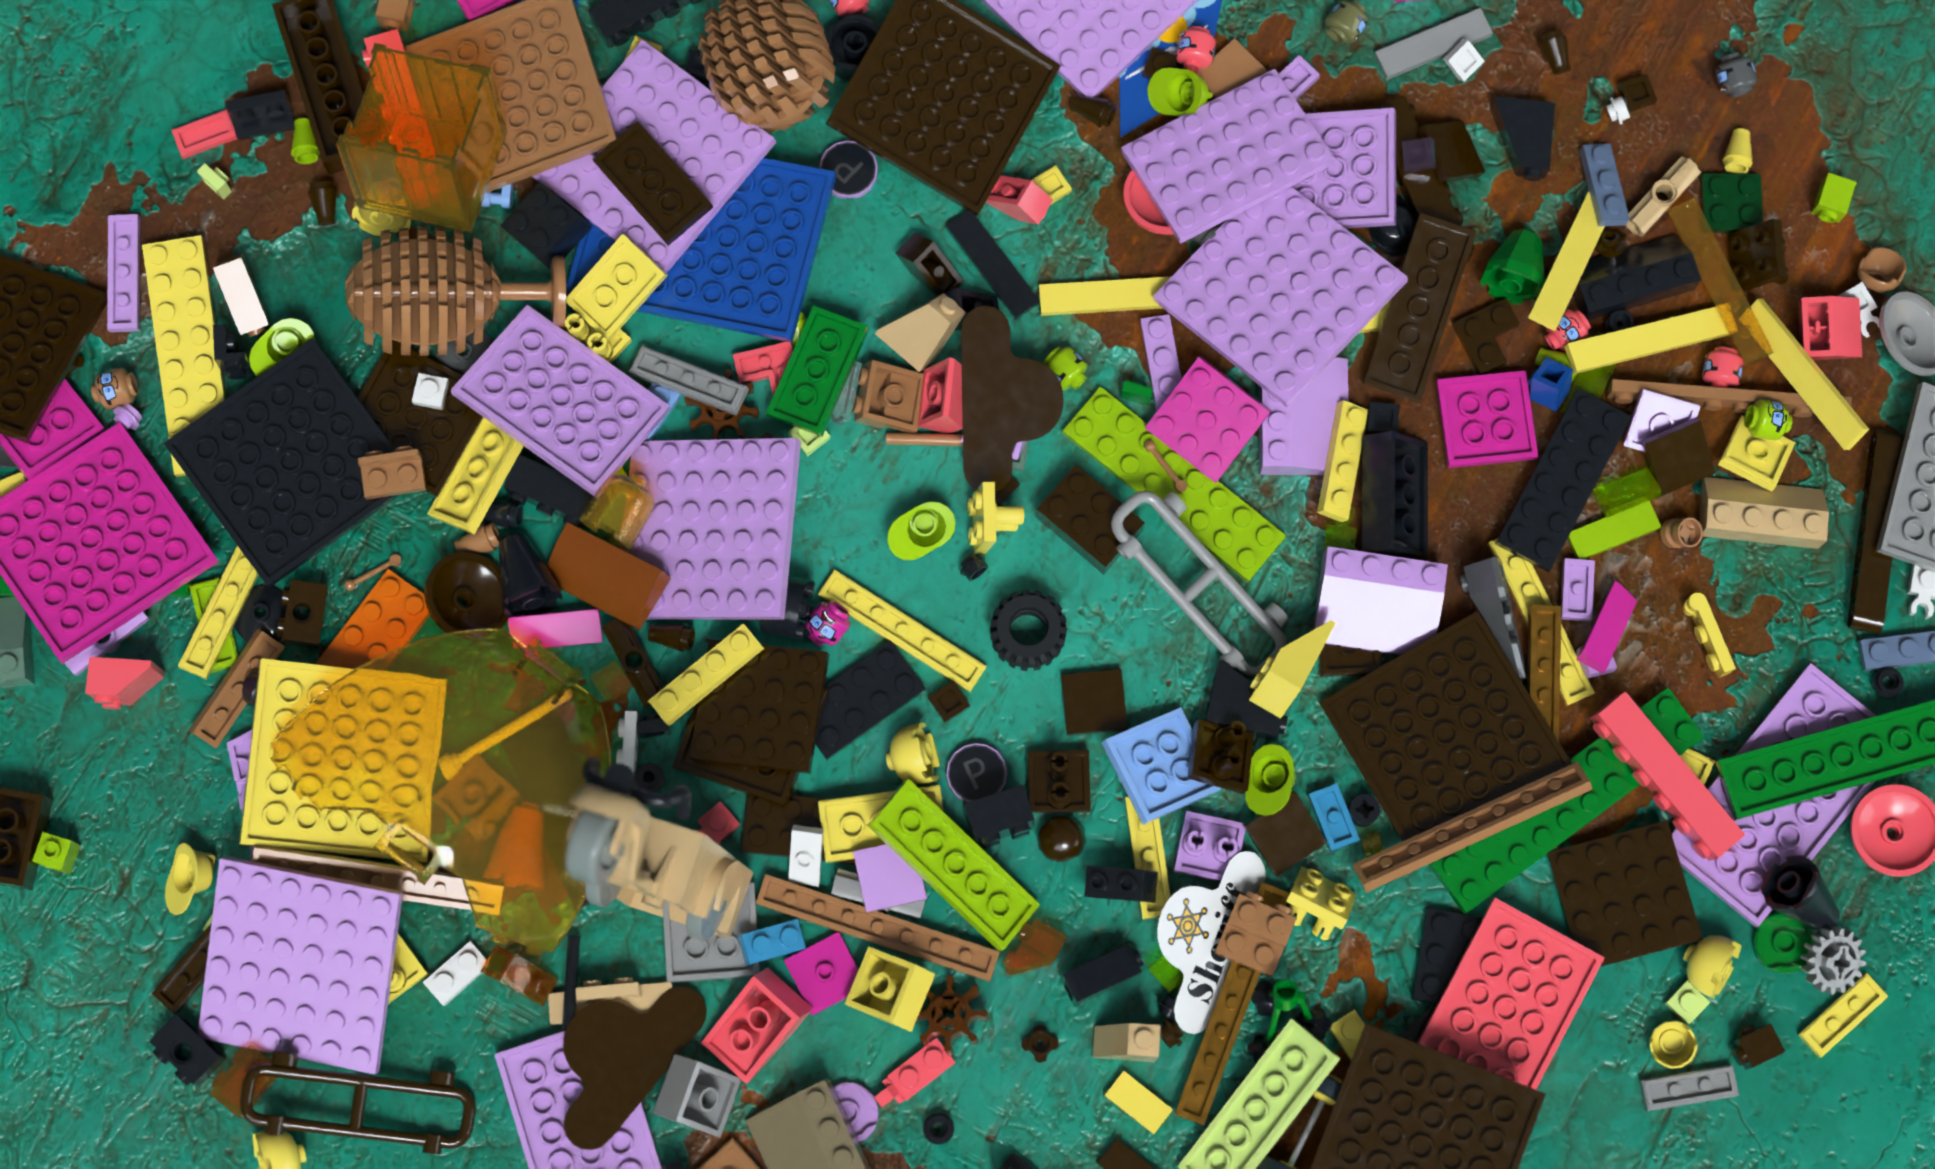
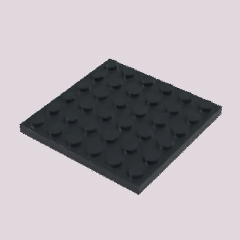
(284, 462)

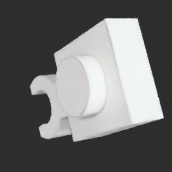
(1866, 305)
(1923, 587)

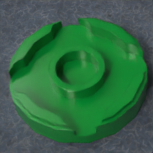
(1781, 943)

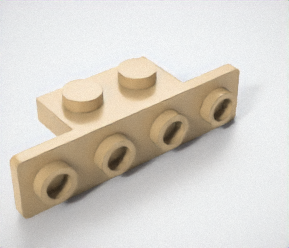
(624, 990)

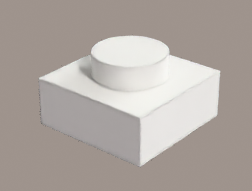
(1463, 60)
(430, 391)

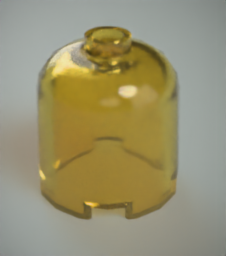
(620, 509)

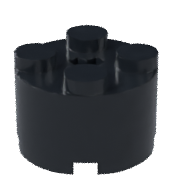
(846, 34)
(796, 610)

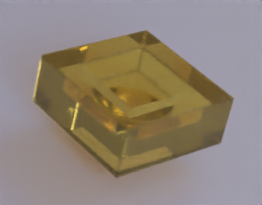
(611, 681)

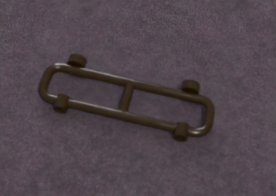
(285, 1066)

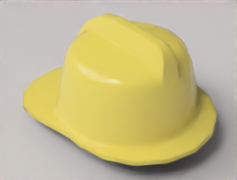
(189, 875)

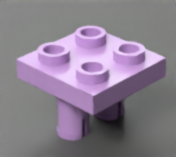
(1207, 845)

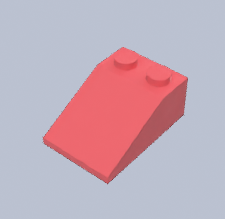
(756, 1024)

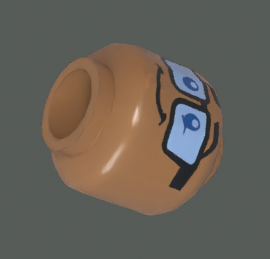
(114, 388)

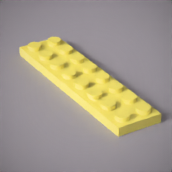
(183, 331)

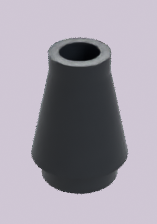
(505, 514)

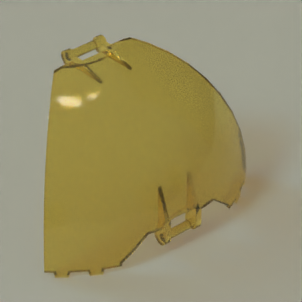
(472, 757)

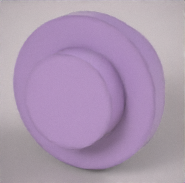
(127, 416)

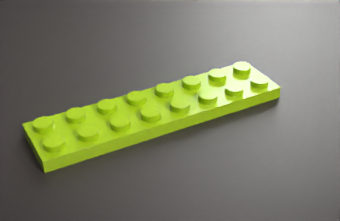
(1213, 512)

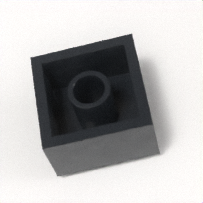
(545, 225)
(999, 817)

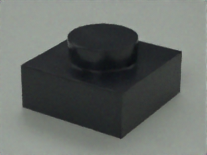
(695, 67)
(1382, 417)
(652, 727)

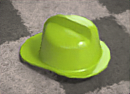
(1177, 91)
(278, 343)
(921, 530)
(1270, 779)

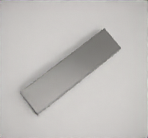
(1432, 44)
(689, 380)

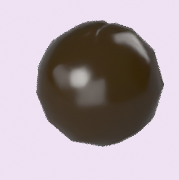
(1061, 839)

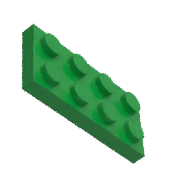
(817, 371)

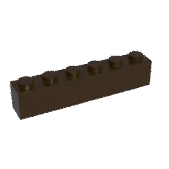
(1420, 188)

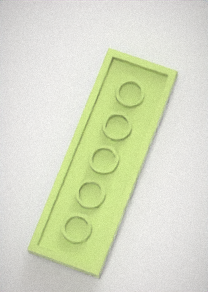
(1264, 1102)

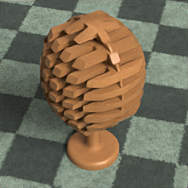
(766, 61)
(436, 291)

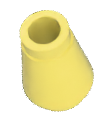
(1738, 152)

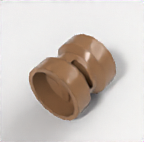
(1681, 532)

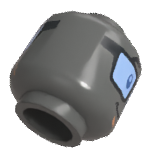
(1736, 75)

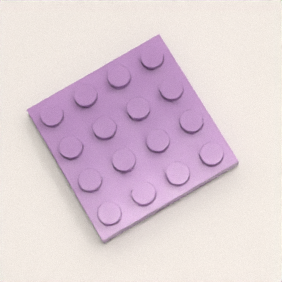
(1363, 180)

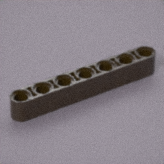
(1873, 568)

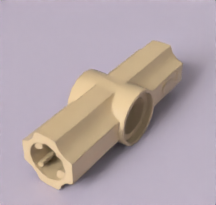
(1672, 184)

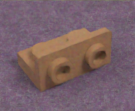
(392, 472)

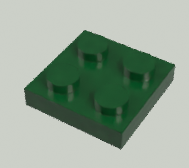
(1731, 201)

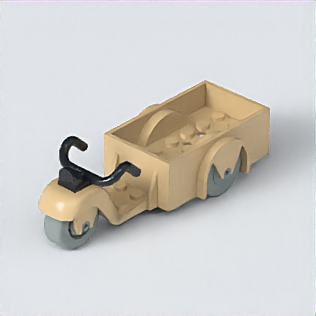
(649, 860)

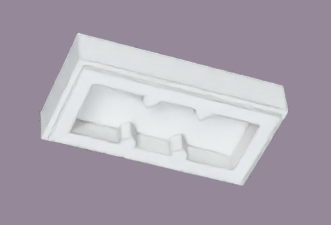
(806, 855)

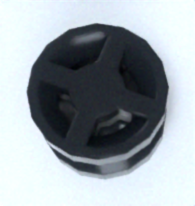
(1363, 816)

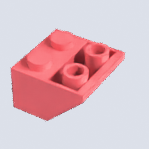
(1830, 327)

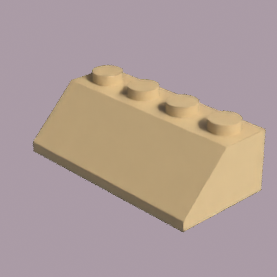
(1757, 515)

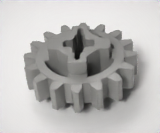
(1833, 960)

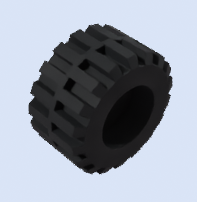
(1032, 605)

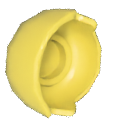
(1673, 1044)

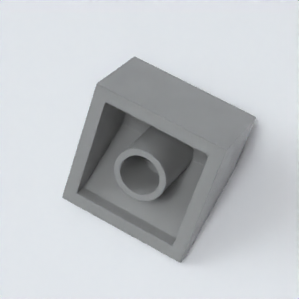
(697, 1095)

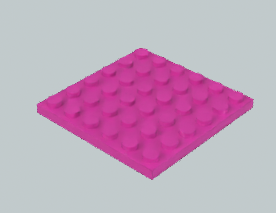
(95, 543)

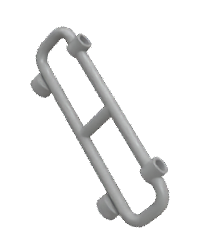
(1170, 508)

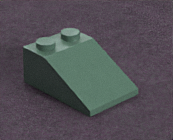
(15, 645)

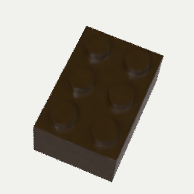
(1082, 517)
(21, 826)

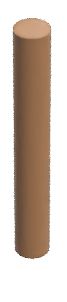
(924, 439)

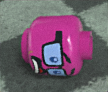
(827, 623)

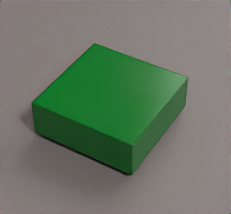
(1136, 392)

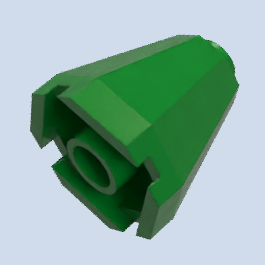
(1516, 268)

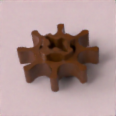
(723, 419)
(947, 1027)

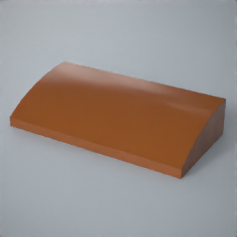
(606, 576)

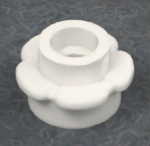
(1617, 110)

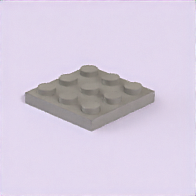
(711, 959)

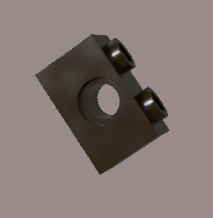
(306, 632)

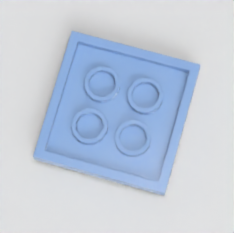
(1155, 765)

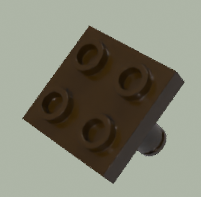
(1758, 255)
(1221, 755)
(1059, 781)

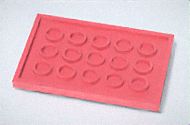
(1511, 996)

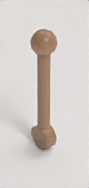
(1180, 485)
(394, 560)

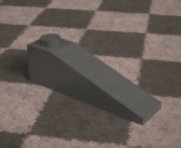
(1490, 593)

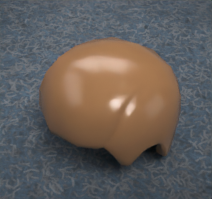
(1881, 269)

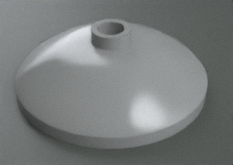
(1909, 332)

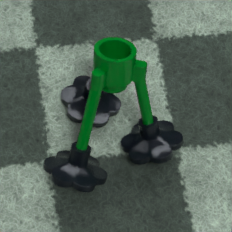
(1274, 1000)

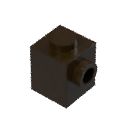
(1756, 1046)

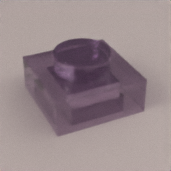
(1419, 154)

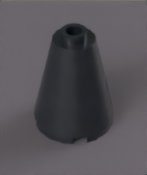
(525, 579)
(1800, 893)

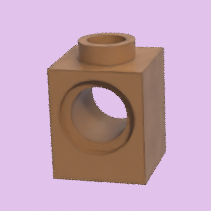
(395, 14)

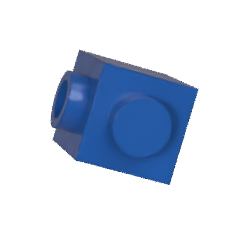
(1550, 384)

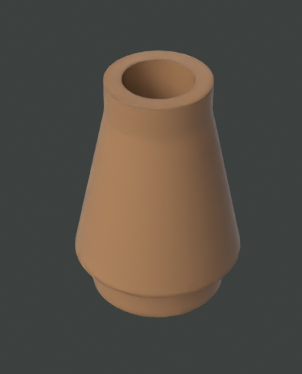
(484, 540)

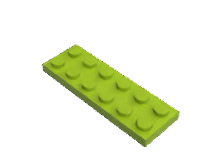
(953, 865)

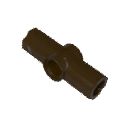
(626, 645)

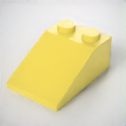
(1285, 674)

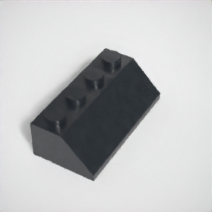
(1636, 277)
(1394, 495)

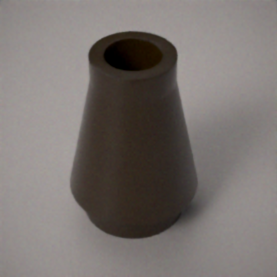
(1555, 50)
(1096, 110)
(323, 199)
(675, 635)

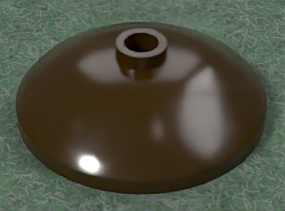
(475, 583)

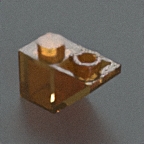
(1037, 950)
(519, 975)

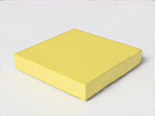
(1756, 457)

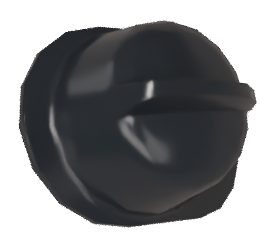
(1395, 239)

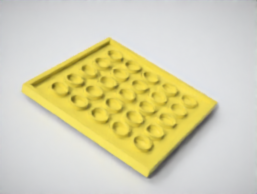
(271, 808)

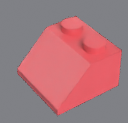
(942, 397)
(120, 681)

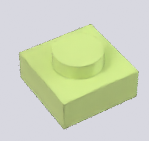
(215, 180)
(809, 441)
(1687, 1003)

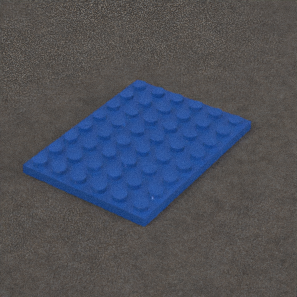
(750, 259)

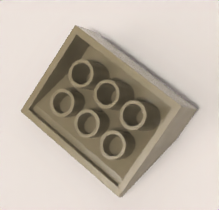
(807, 1132)

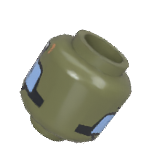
(1346, 21)

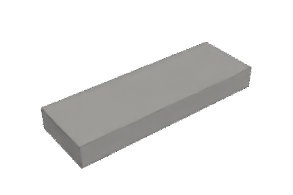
(1689, 1088)

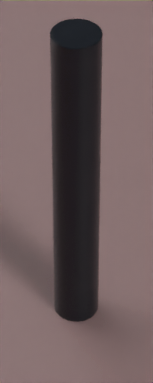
(571, 979)

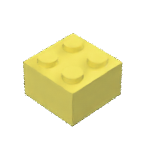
(890, 989)

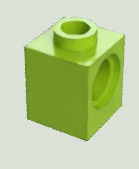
(1833, 198)
(56, 853)

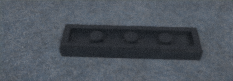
(992, 264)

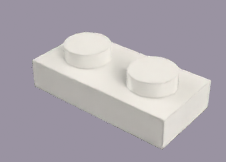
(629, 732)
(456, 973)

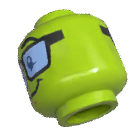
(1067, 367)
(1767, 419)

